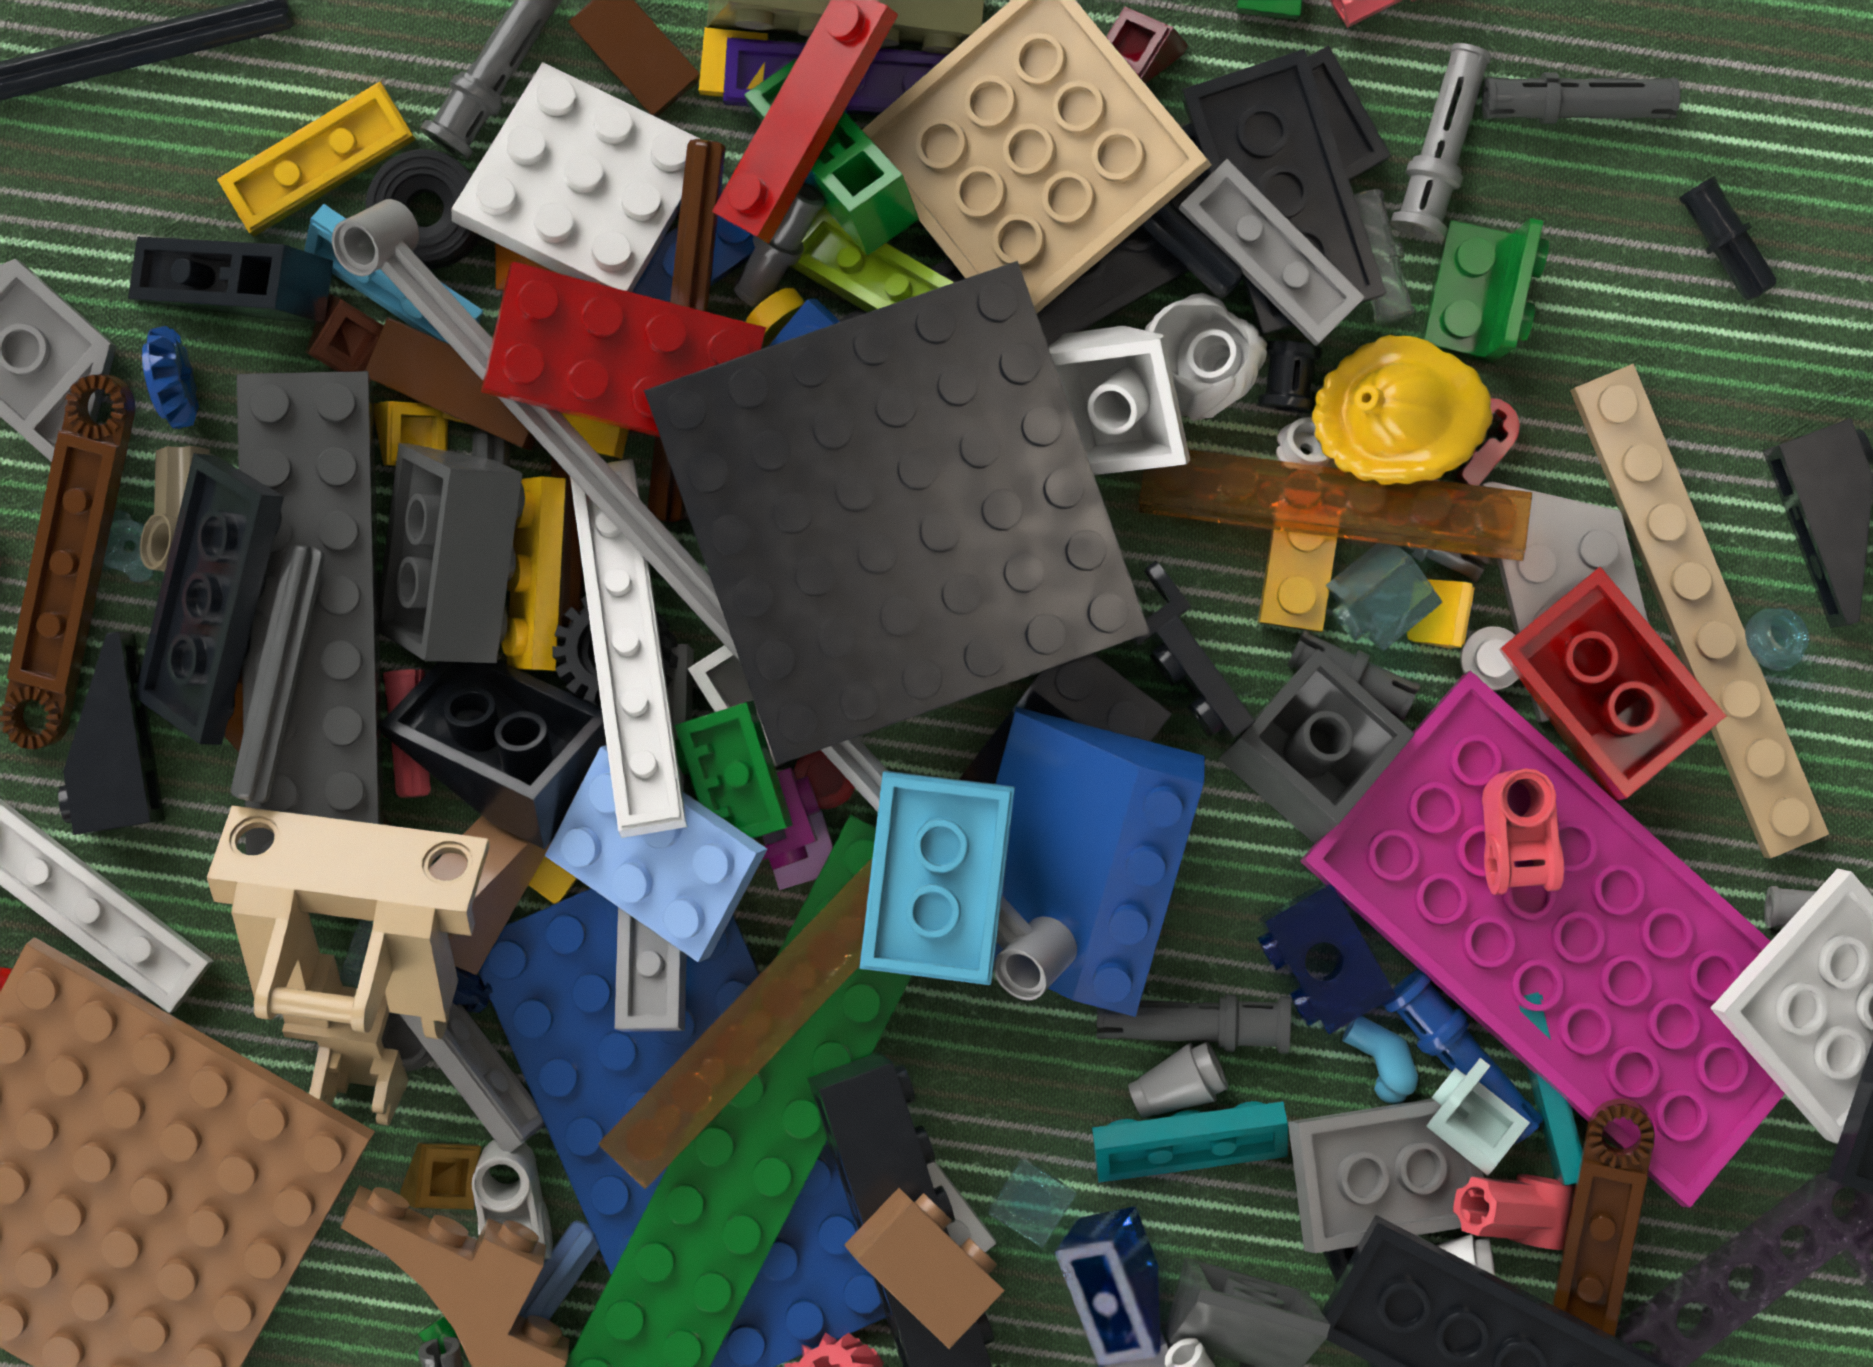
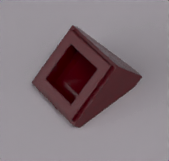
(1145, 43)

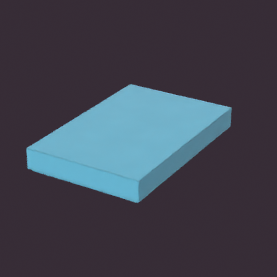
(937, 877)

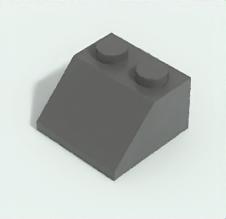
(1317, 747)

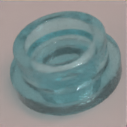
(1777, 638)

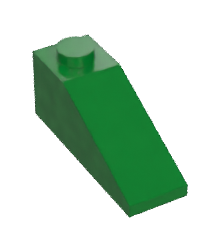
(852, 174)

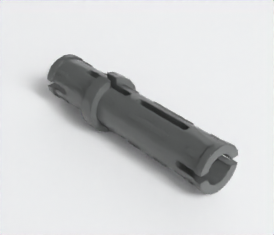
(1580, 98)

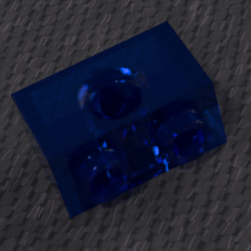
(1356, 980)

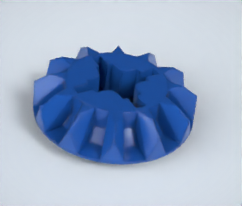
(170, 377)

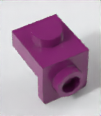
(801, 805)

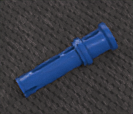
(1445, 1034)

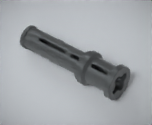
(478, 91)
(1227, 1022)

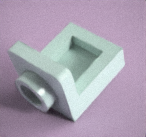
(1475, 1119)

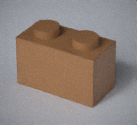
(925, 1267)

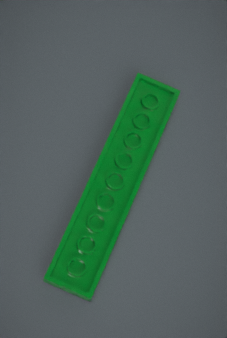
(739, 1174)

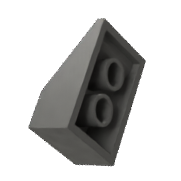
(1245, 1317)

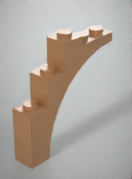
(470, 1280)

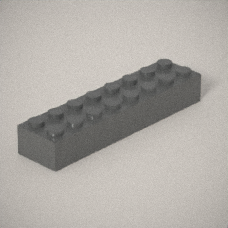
(317, 449)

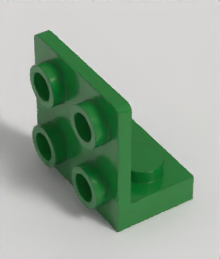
(1483, 289)
(733, 769)

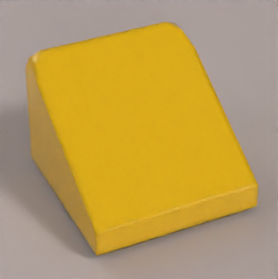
(1449, 621)

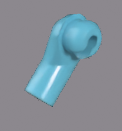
(1392, 1058)

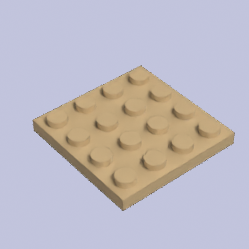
(1035, 147)

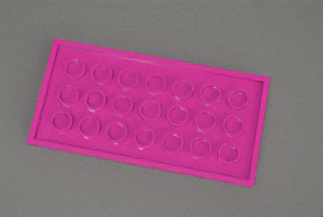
(1618, 953)

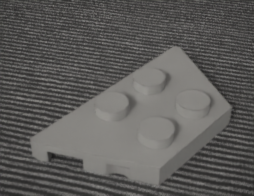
(42, 355)
(1562, 549)

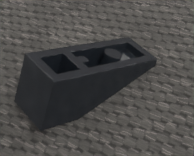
(232, 278)
(1828, 502)
(112, 755)

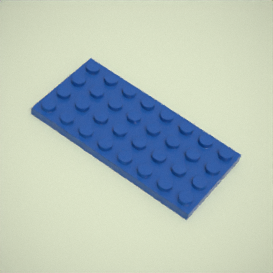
(558, 1011)

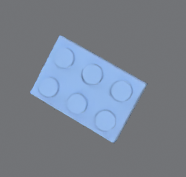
(669, 880)

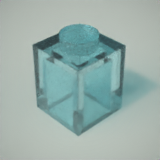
(1382, 595)

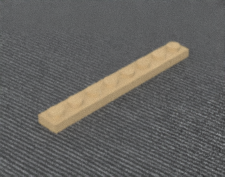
(1699, 610)

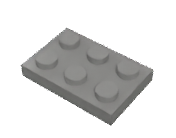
(1374, 1165)

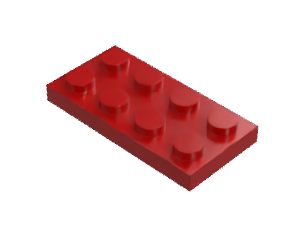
(600, 347)

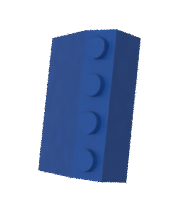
(1097, 845)

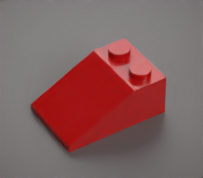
(1610, 685)

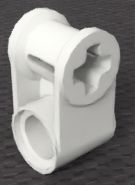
(514, 1201)

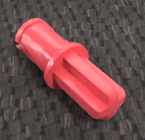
(409, 776)

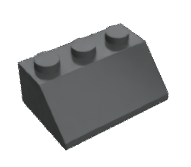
(449, 554)

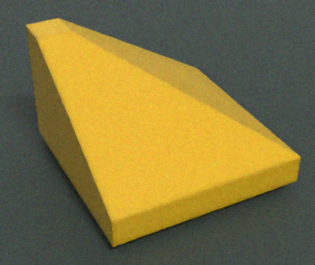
(408, 424)

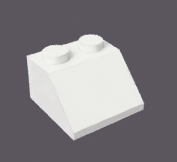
(1122, 398)

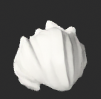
(1209, 354)

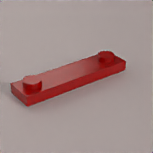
(804, 115)

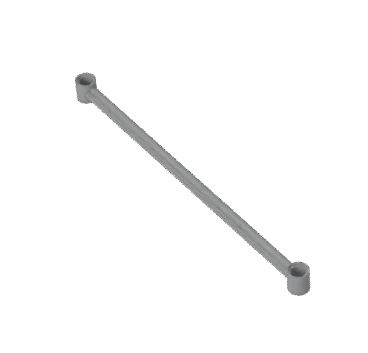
(385, 240)

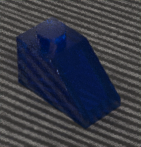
(1113, 1285)

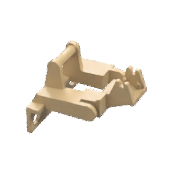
(355, 874)

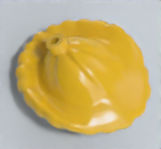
(1401, 411)

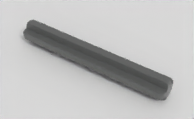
(277, 673)

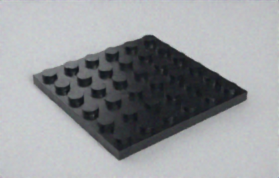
(896, 512)

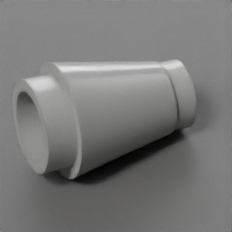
(1179, 1082)

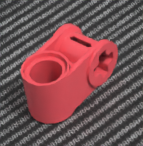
(1524, 837)

